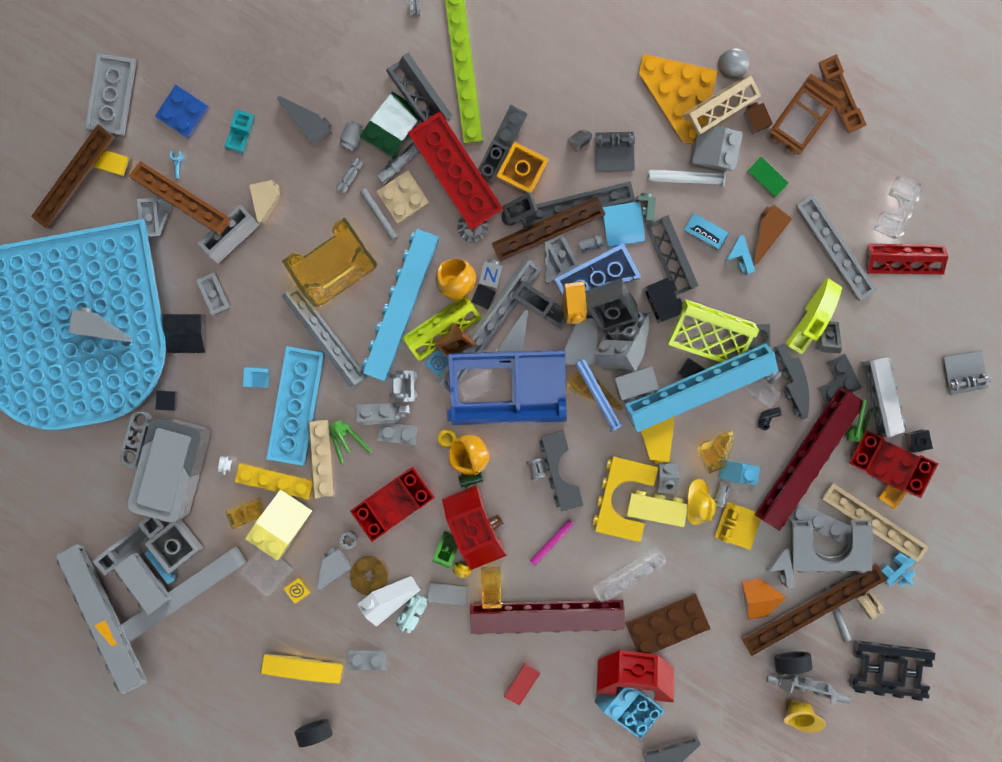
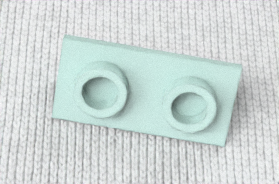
(406, 620)

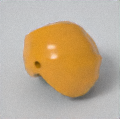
(455, 278)
(468, 455)

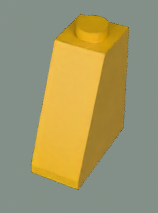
(658, 441)

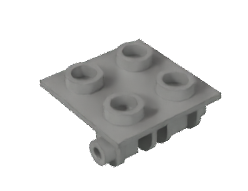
(966, 372)

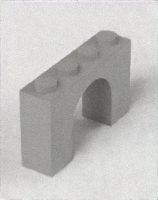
(855, 558)

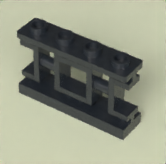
(893, 653)

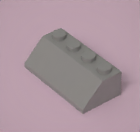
(883, 396)

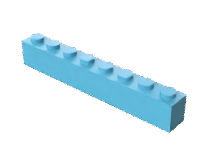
(401, 304)
(701, 387)

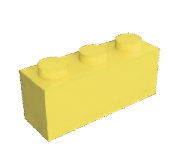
(657, 508)

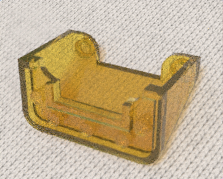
(331, 265)

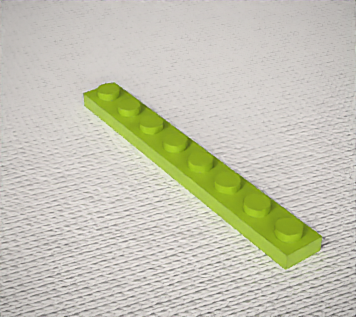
(464, 71)

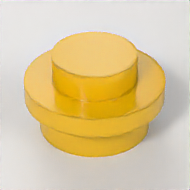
(446, 438)
(461, 569)

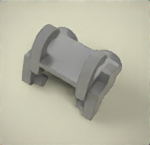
(403, 386)

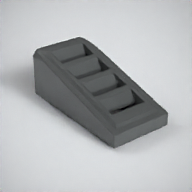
(580, 139)

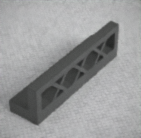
(422, 86)
(678, 251)

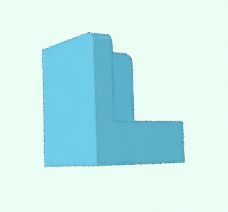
(256, 377)

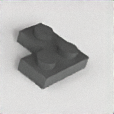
(844, 377)

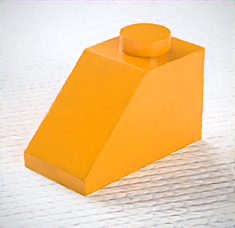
(574, 303)

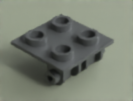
(615, 151)

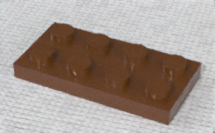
(668, 625)

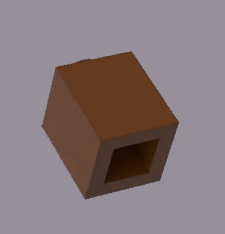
(757, 117)

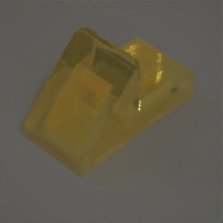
(245, 513)

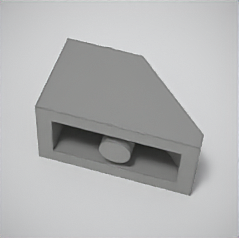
(332, 567)

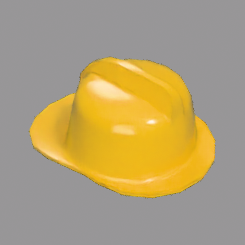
(700, 504)
(802, 717)

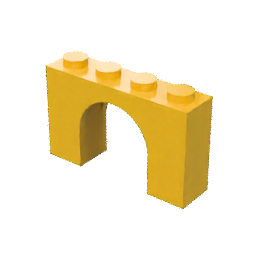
(621, 471)

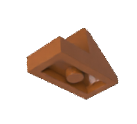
(455, 342)

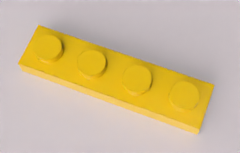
(274, 481)

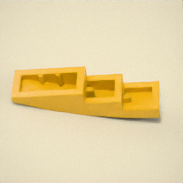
(301, 669)

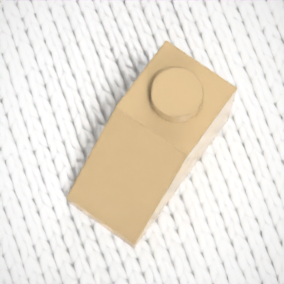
(264, 199)

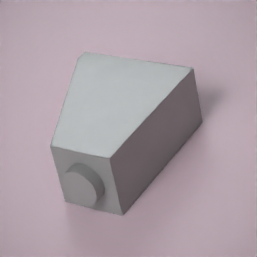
(582, 343)

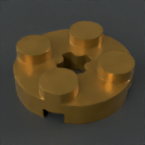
(362, 566)

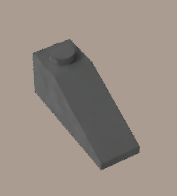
(308, 121)
(672, 753)

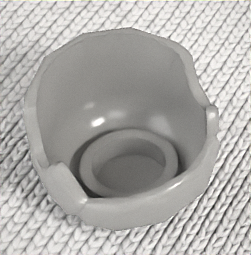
(733, 63)

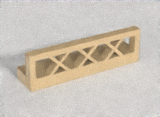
(716, 100)

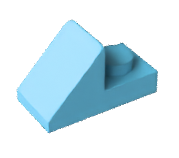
(741, 250)
(740, 473)

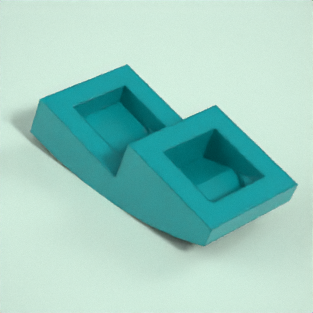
(239, 131)

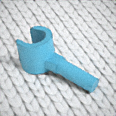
(176, 162)

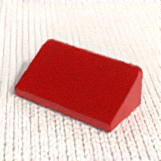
(521, 684)

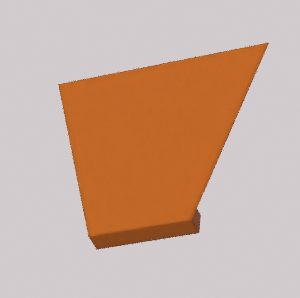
(760, 598)

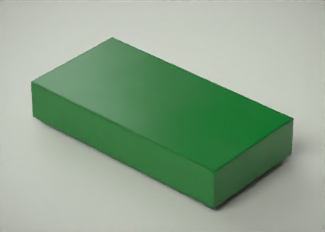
(767, 177)

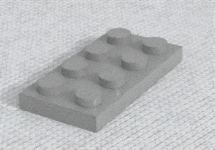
(111, 93)

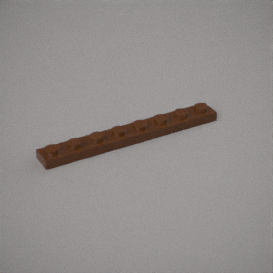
(812, 610)

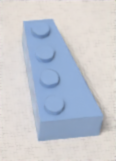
(602, 270)

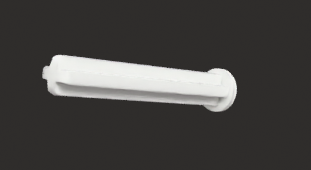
(687, 177)

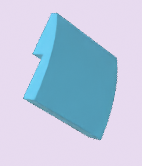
(624, 224)

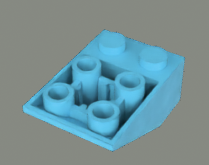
(631, 709)

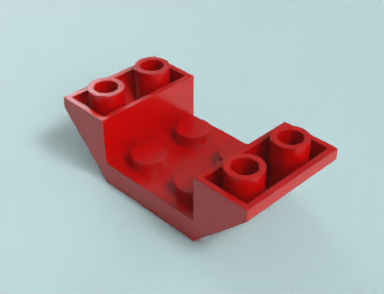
(893, 465)
(392, 504)
(472, 528)
(636, 672)

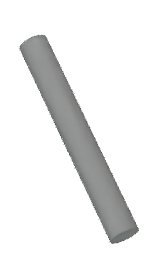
(378, 214)
(840, 622)

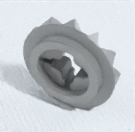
(467, 234)

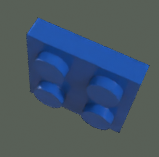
(181, 111)

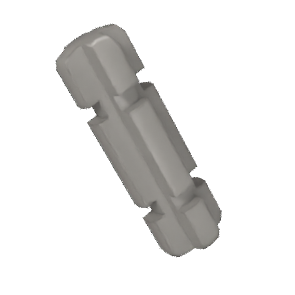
(349, 175)

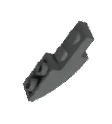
(502, 143)
(797, 389)

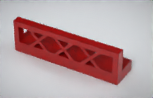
(908, 255)

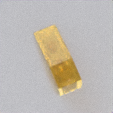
(578, 385)

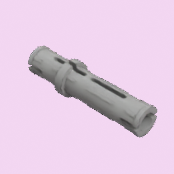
(397, 163)

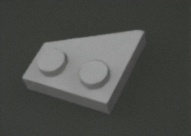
(155, 213)
(558, 258)

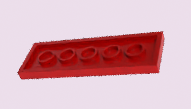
(455, 170)

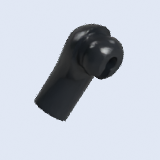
(766, 417)

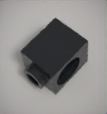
(918, 440)

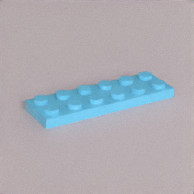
(295, 405)

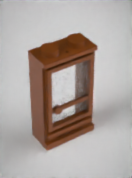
(804, 114)

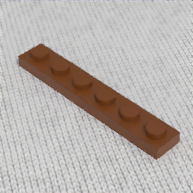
(180, 198)

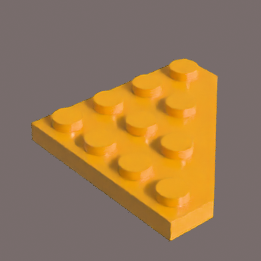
(677, 90)

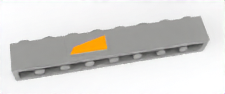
(101, 619)

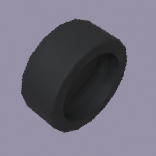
(793, 662)
(313, 733)

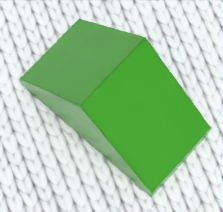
(446, 550)

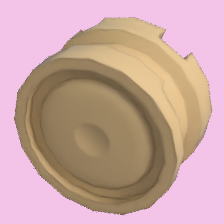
(868, 605)

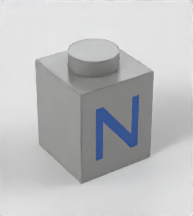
(491, 274)

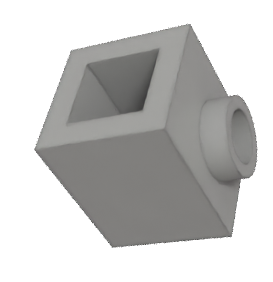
(668, 478)

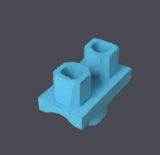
(904, 563)

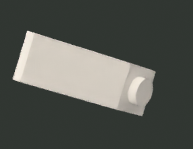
(387, 600)

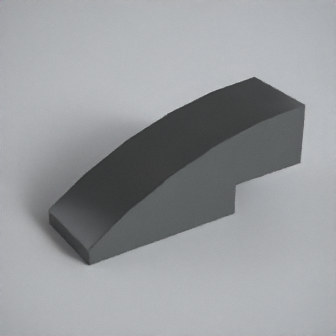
(540, 304)

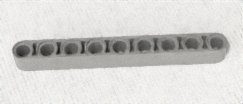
(185, 592)

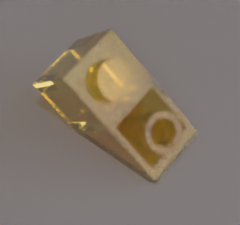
(717, 452)
(491, 587)

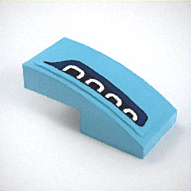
(706, 231)

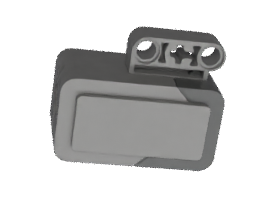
(166, 465)

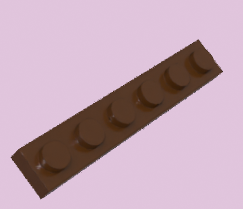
(72, 176)
(548, 228)

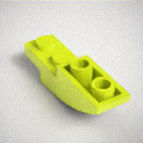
(817, 317)

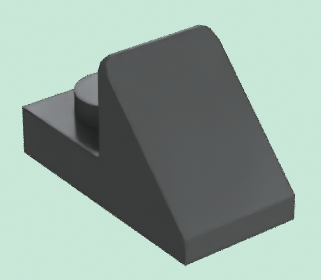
(520, 208)
(830, 339)

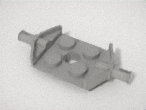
(822, 689)

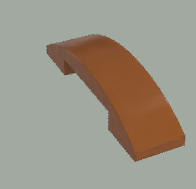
(846, 108)

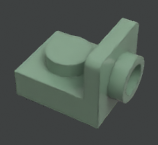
(648, 210)

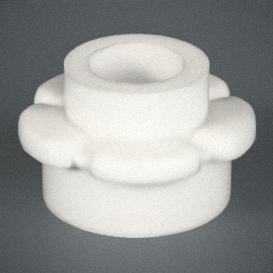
(224, 465)

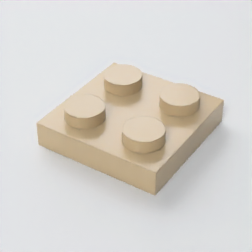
(402, 197)

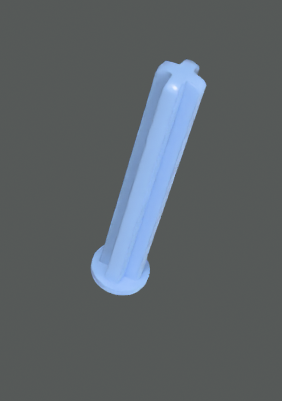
(598, 395)

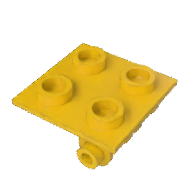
(738, 526)

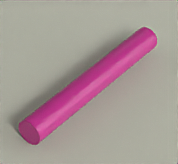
(551, 543)

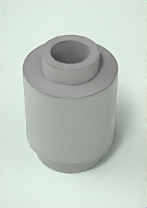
(351, 136)

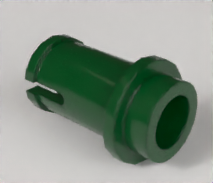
(467, 480)

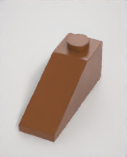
(769, 229)

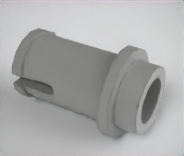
(591, 243)
(721, 495)

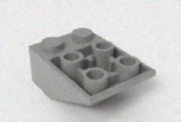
(624, 345)

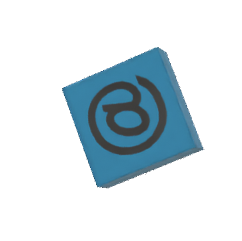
(437, 362)

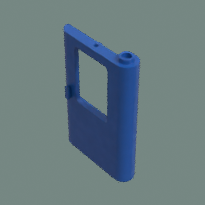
(536, 388)

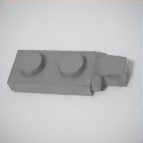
(381, 413)

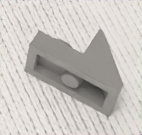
(783, 562)

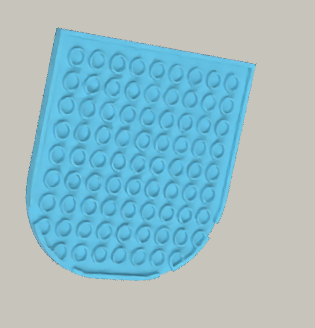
(70, 378)

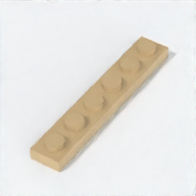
(881, 526)

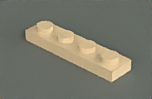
(320, 458)

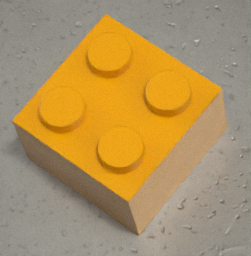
(522, 168)

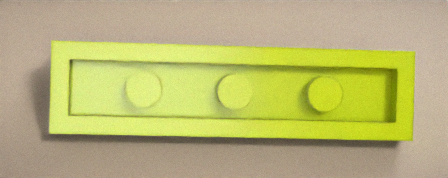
(440, 324)

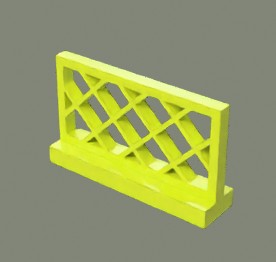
(717, 318)

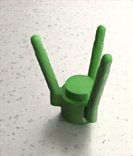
(338, 431)
(857, 431)

